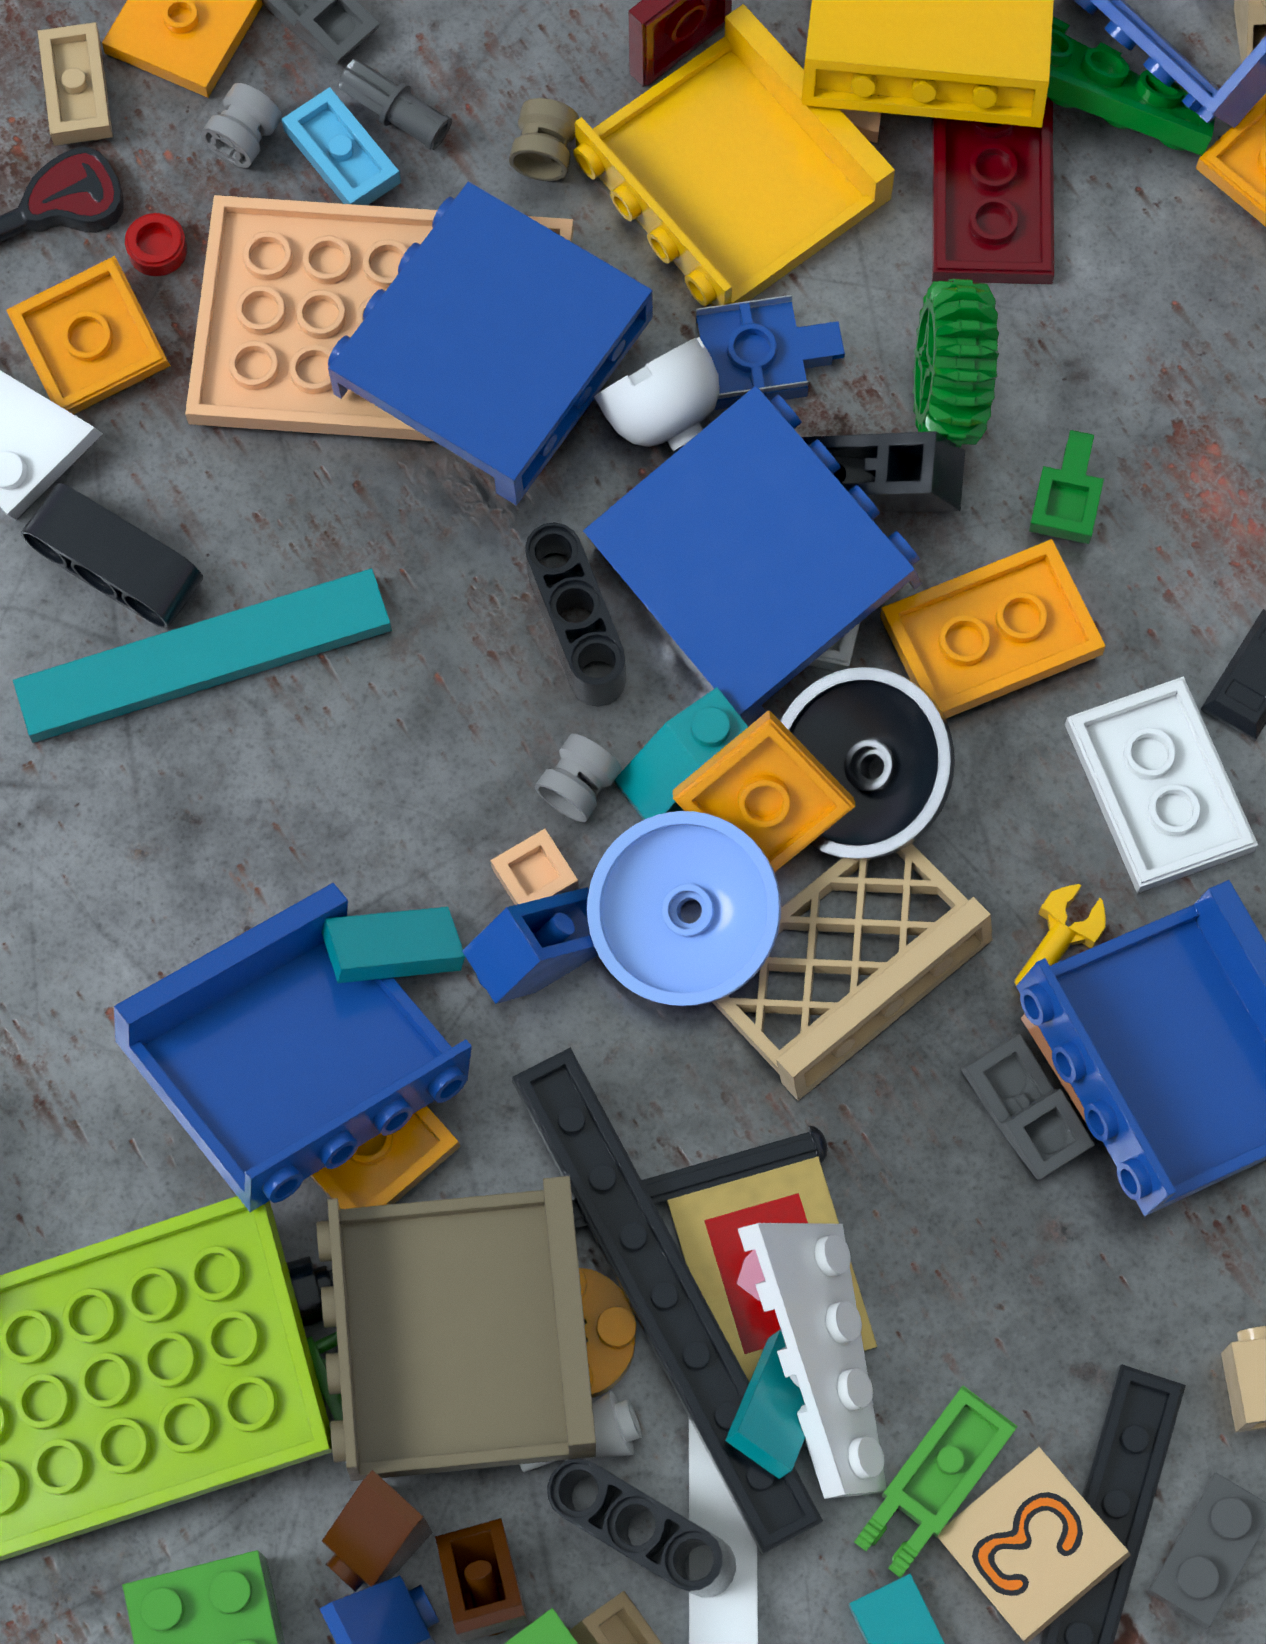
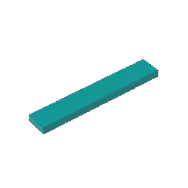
(201, 655)

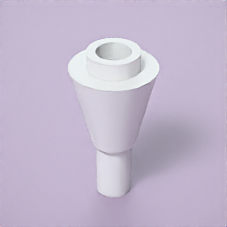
(614, 1429)

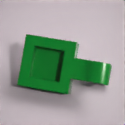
(1068, 497)

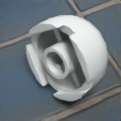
(664, 397)

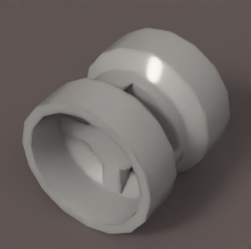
(240, 127)
(578, 777)

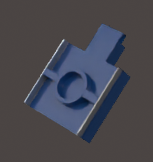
(764, 348)

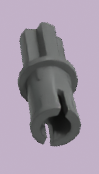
(394, 104)

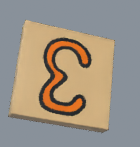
(1033, 1545)

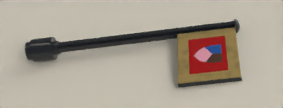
(707, 1207)

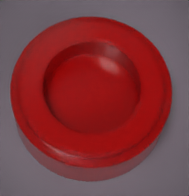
(156, 244)

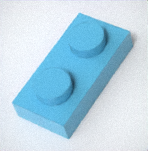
(341, 149)

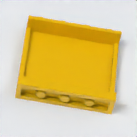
(931, 58)
(734, 167)

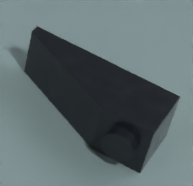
(900, 469)

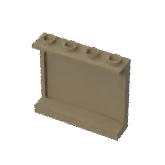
(457, 1333)

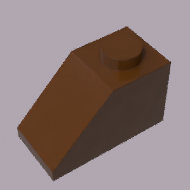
(374, 1534)
(481, 1581)

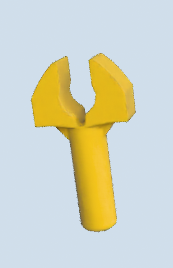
(1060, 935)

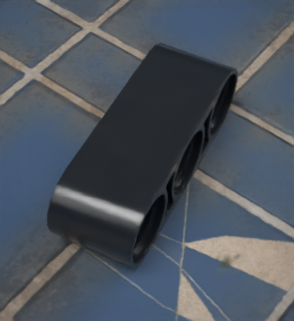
(112, 555)
(572, 587)
(616, 1507)

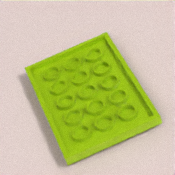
(150, 1374)

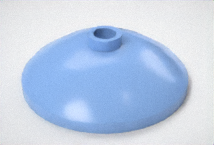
(640, 897)

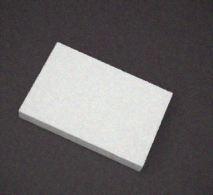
(1160, 784)

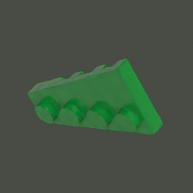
(1105, 86)

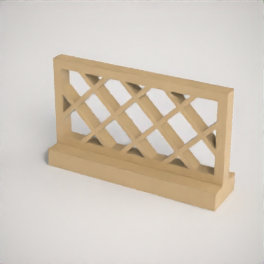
(885, 994)

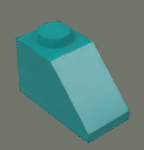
(677, 752)

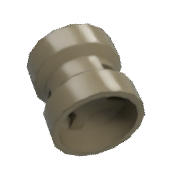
(544, 138)

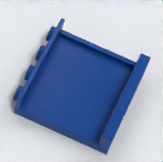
(493, 338)
(753, 551)
(1165, 1045)
(281, 1061)

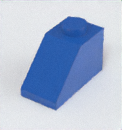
(532, 945)
(382, 1615)

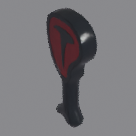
(70, 192)

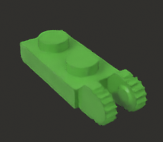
(940, 1474)

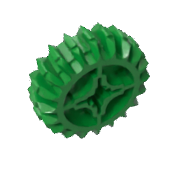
(956, 360)

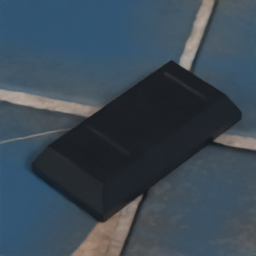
(1241, 690)

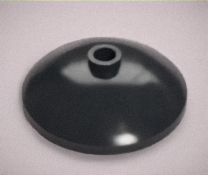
(871, 715)

